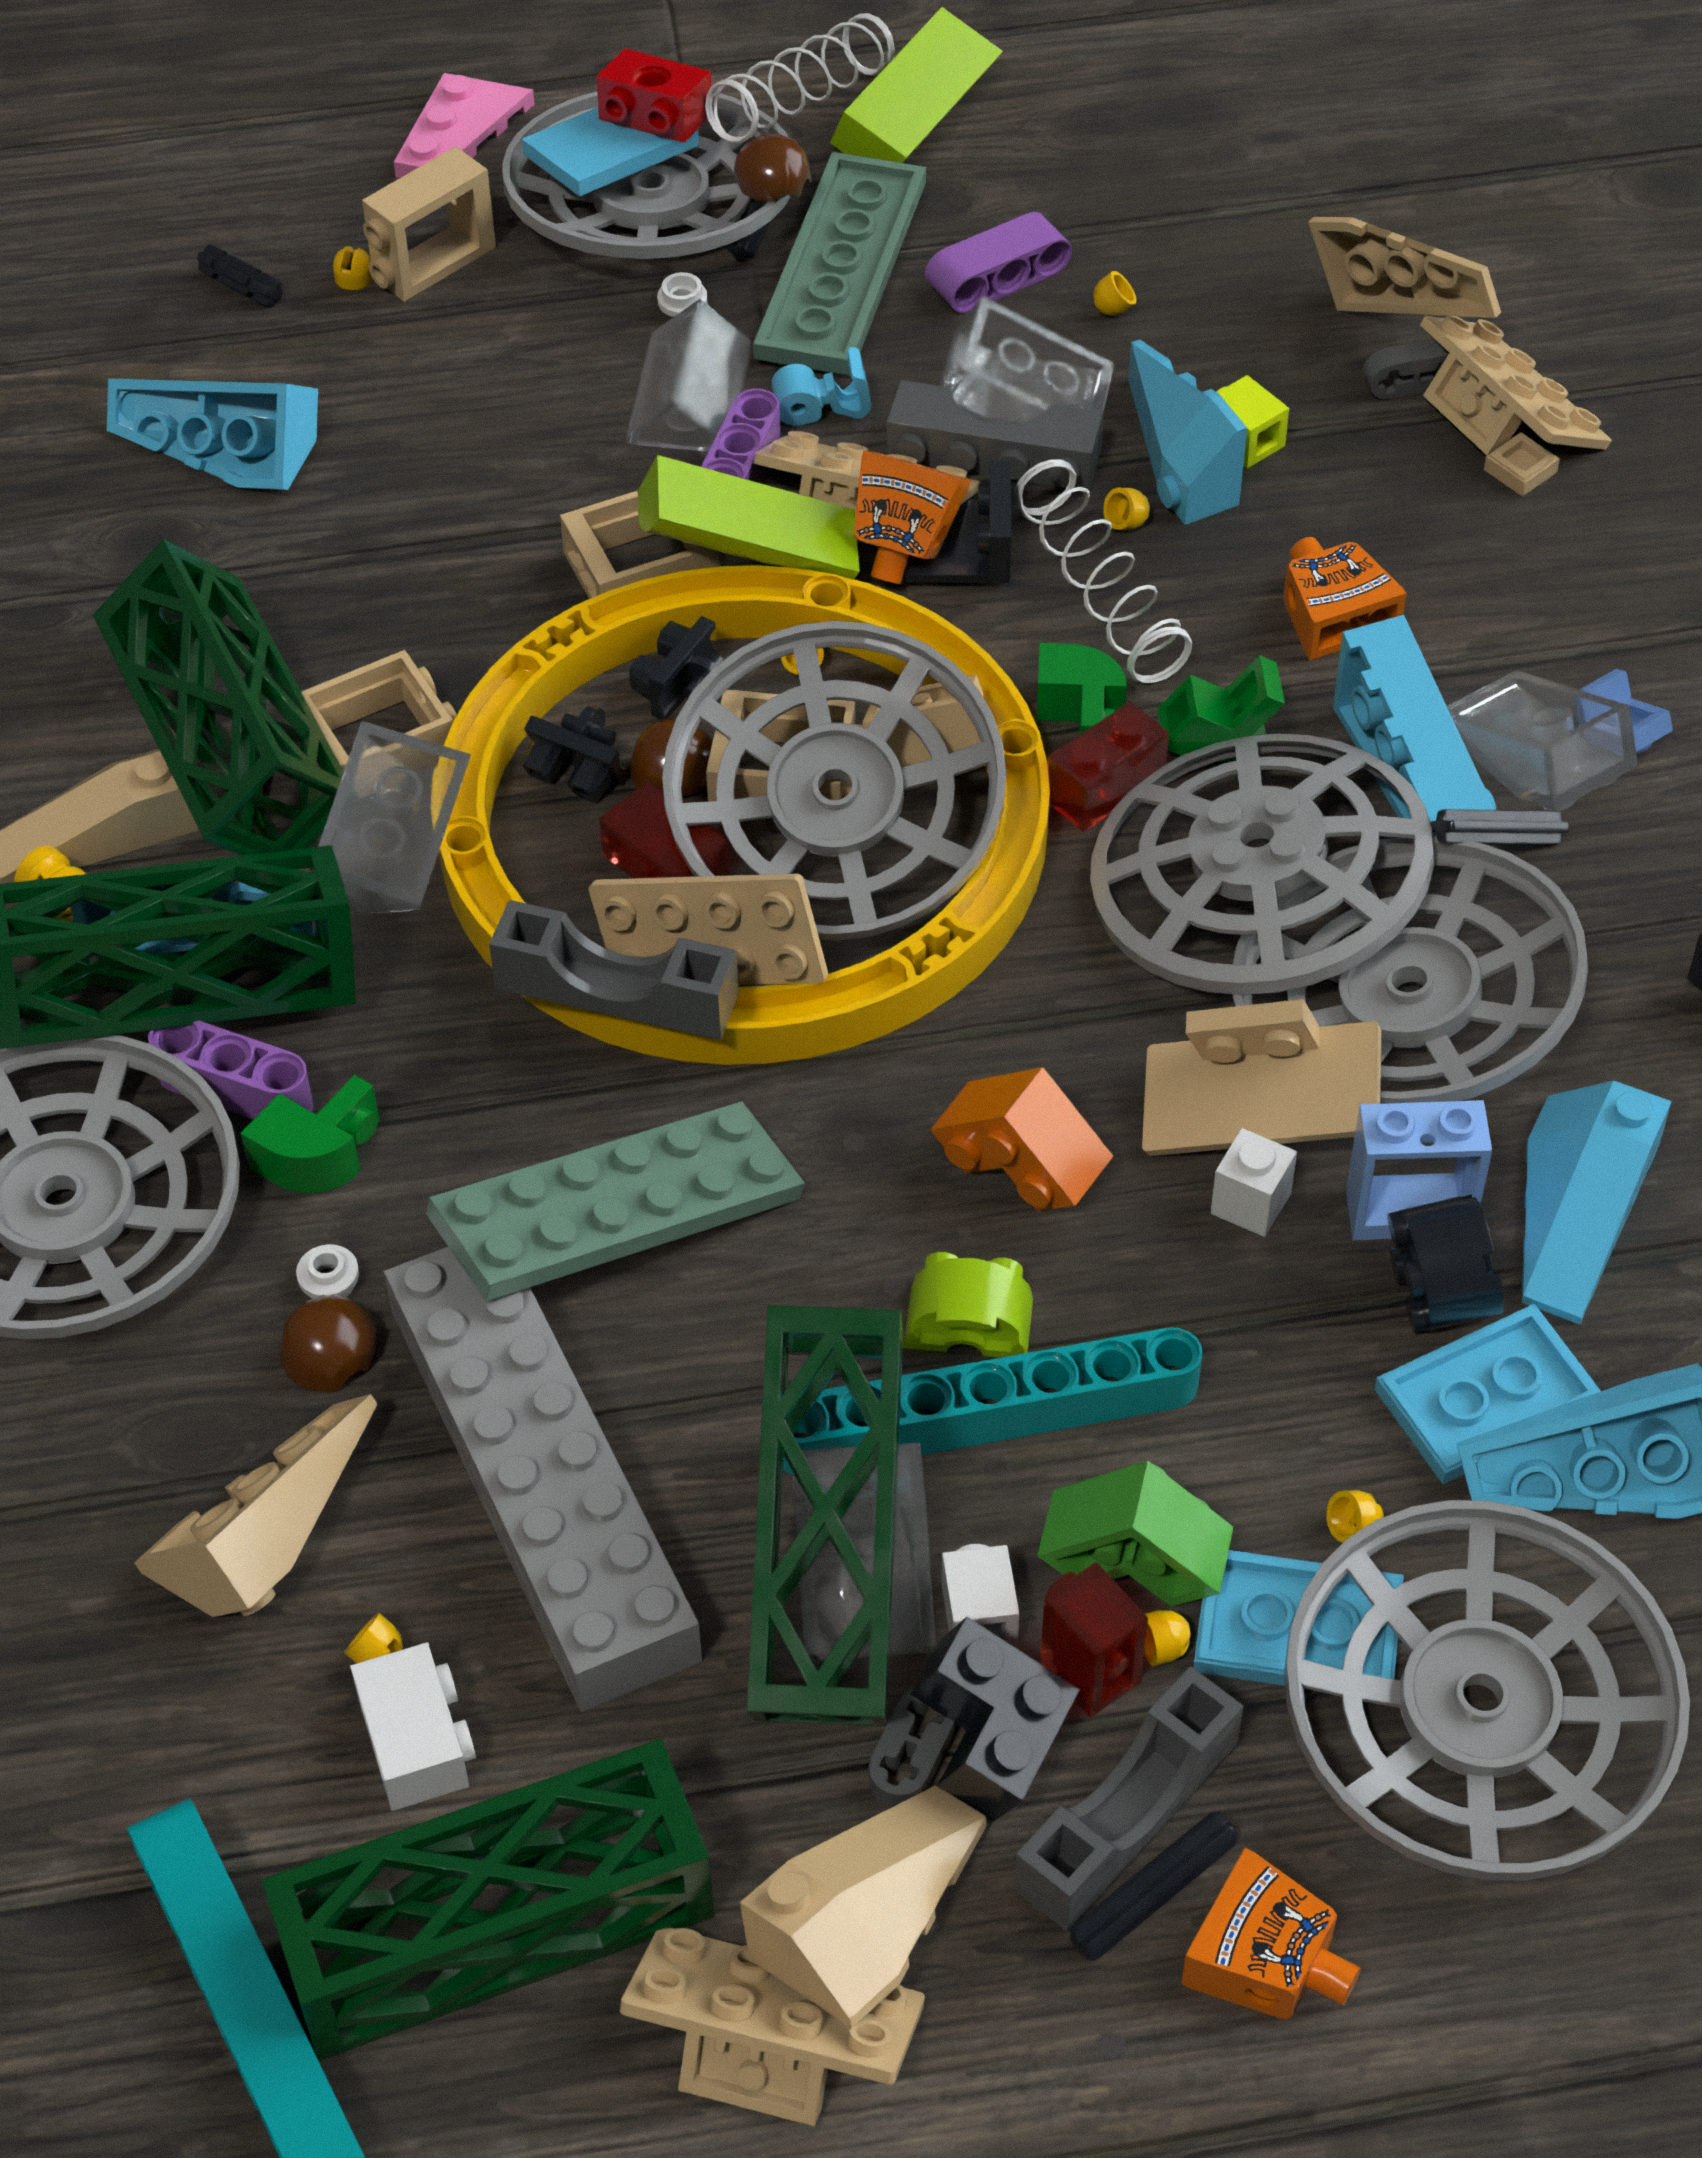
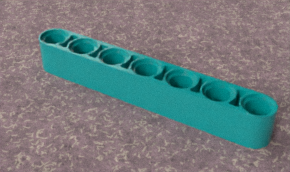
(1017, 1388)
(241, 1986)

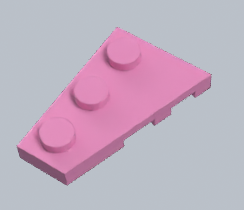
(460, 115)

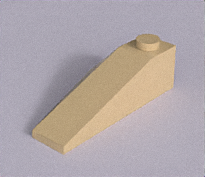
(1395, 274)
(103, 816)
(252, 1540)
(855, 1905)

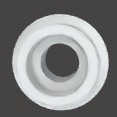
(679, 292)
(337, 1282)

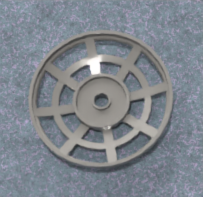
(648, 200)
(843, 753)
(1265, 872)
(1445, 970)
(102, 1184)
(1507, 1663)

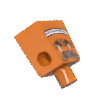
(904, 510)
(1336, 593)
(1267, 1944)

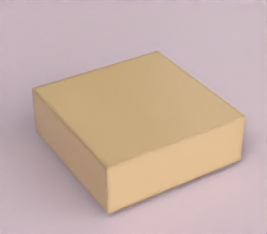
(1521, 464)

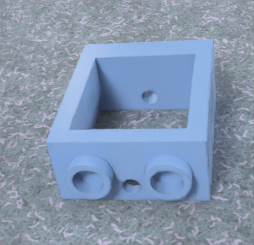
(1398, 1133)

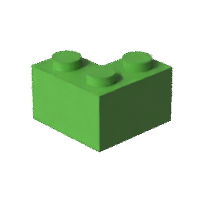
(1140, 1528)

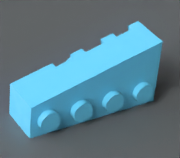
(1400, 717)

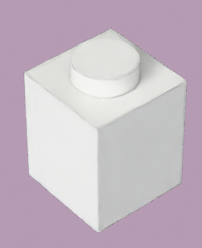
(1253, 1182)
(981, 1587)

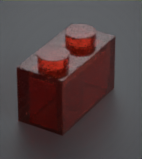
(1105, 764)
(642, 844)
(1093, 1637)

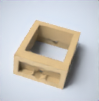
(448, 180)
(611, 524)
(377, 688)
(754, 782)

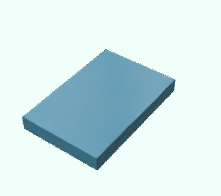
(595, 153)
(1482, 1385)
(1249, 1622)

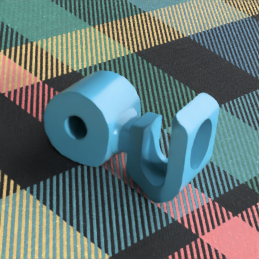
(799, 385)

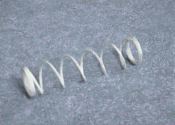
(713, 118)
(1148, 636)

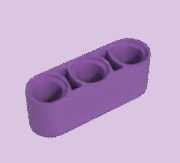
(998, 261)
(747, 428)
(236, 1067)

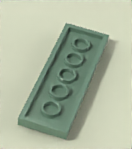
(840, 263)
(613, 1200)

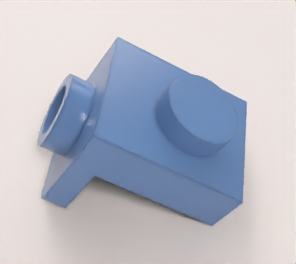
(1647, 720)

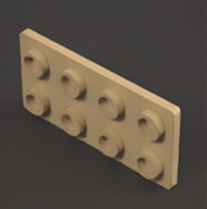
(1494, 387)
(827, 470)
(756, 915)
(1258, 1072)
(754, 2035)

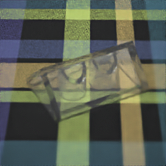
(689, 380)
(392, 817)

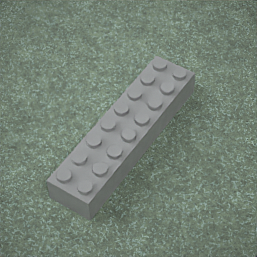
(546, 1481)

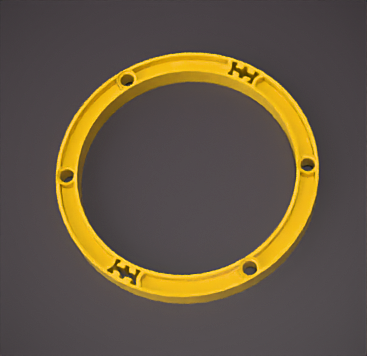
(750, 602)

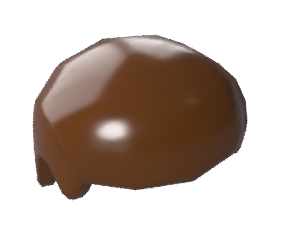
(771, 168)
(649, 758)
(327, 1343)

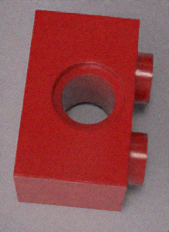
(653, 95)

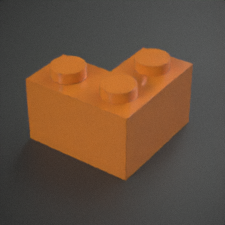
(1027, 1130)

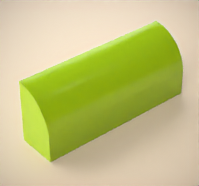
(915, 90)
(747, 519)

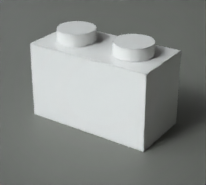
(411, 1725)

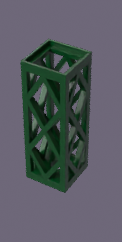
(184, 648)
(178, 975)
(831, 1341)
(652, 1895)

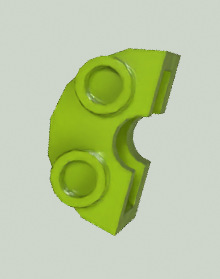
(970, 1305)

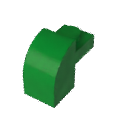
(1078, 684)
(1209, 714)
(309, 1149)

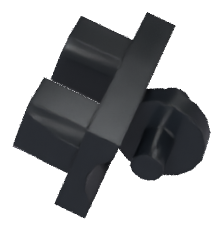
(686, 663)
(580, 743)

